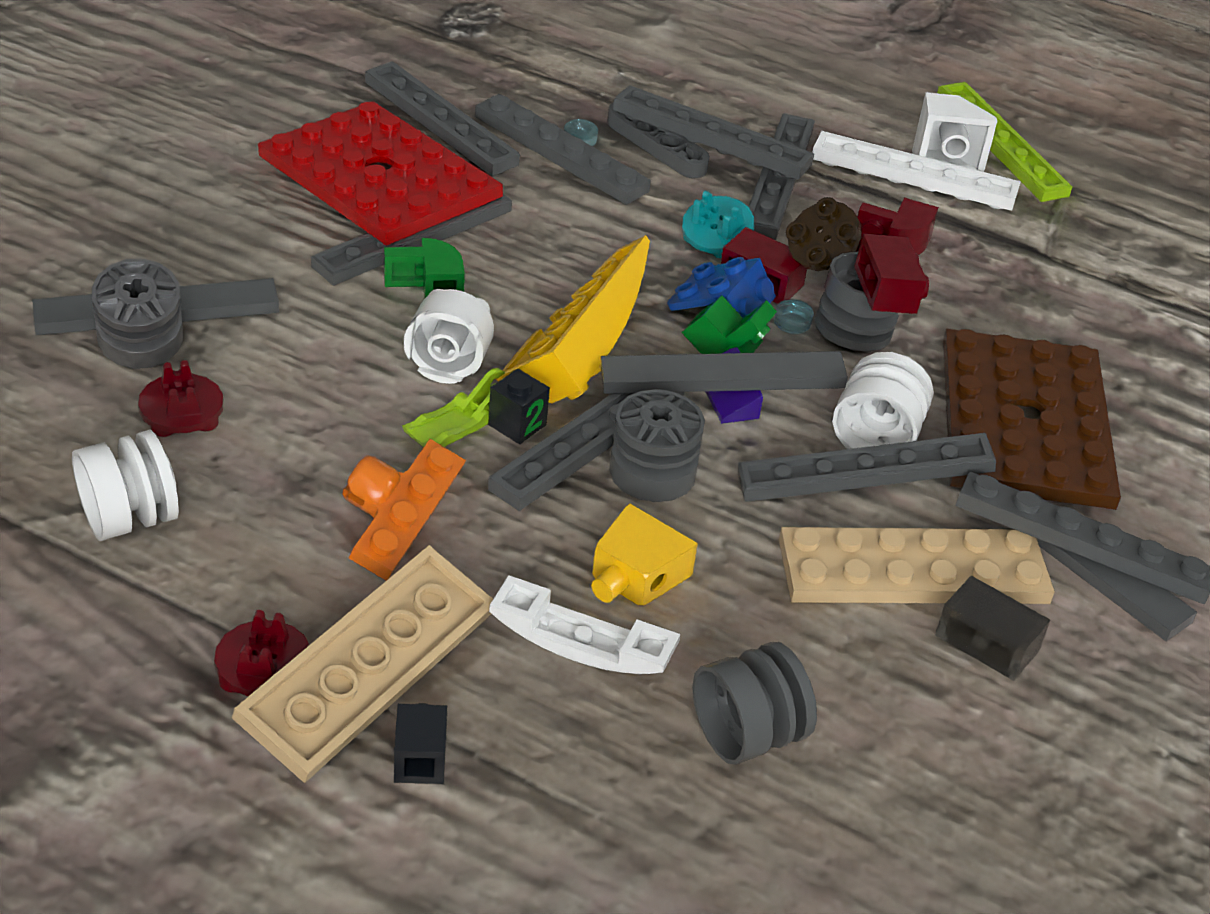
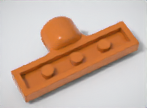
(398, 503)

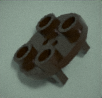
(838, 224)

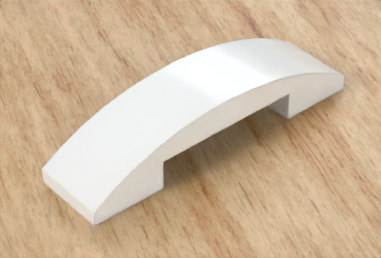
(581, 637)

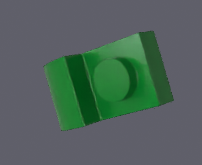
(429, 266)
(723, 328)

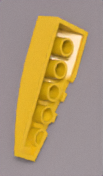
(586, 327)

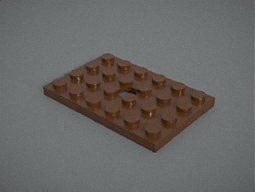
(1056, 456)

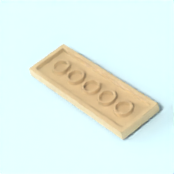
(910, 564)
(363, 663)

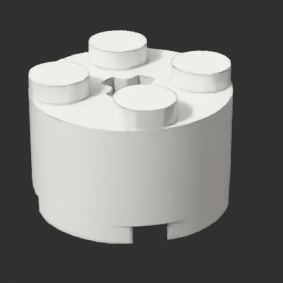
(449, 335)

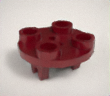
(180, 402)
(248, 651)

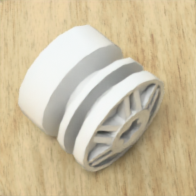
(883, 402)
(135, 482)

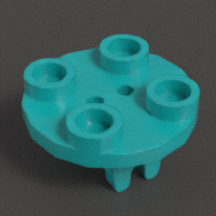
(715, 222)

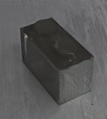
(992, 627)

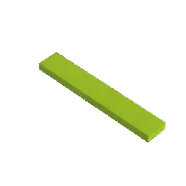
(1016, 152)

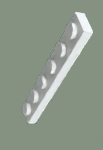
(916, 170)

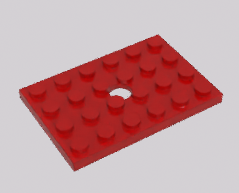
(416, 193)

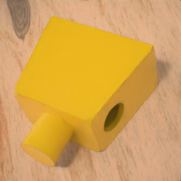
(640, 558)

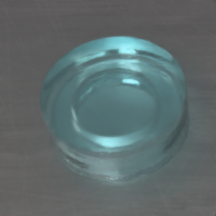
(583, 129)
(794, 316)

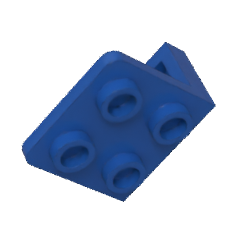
(737, 280)

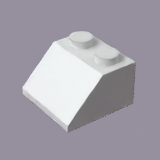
(954, 131)

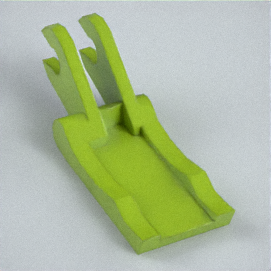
(457, 418)

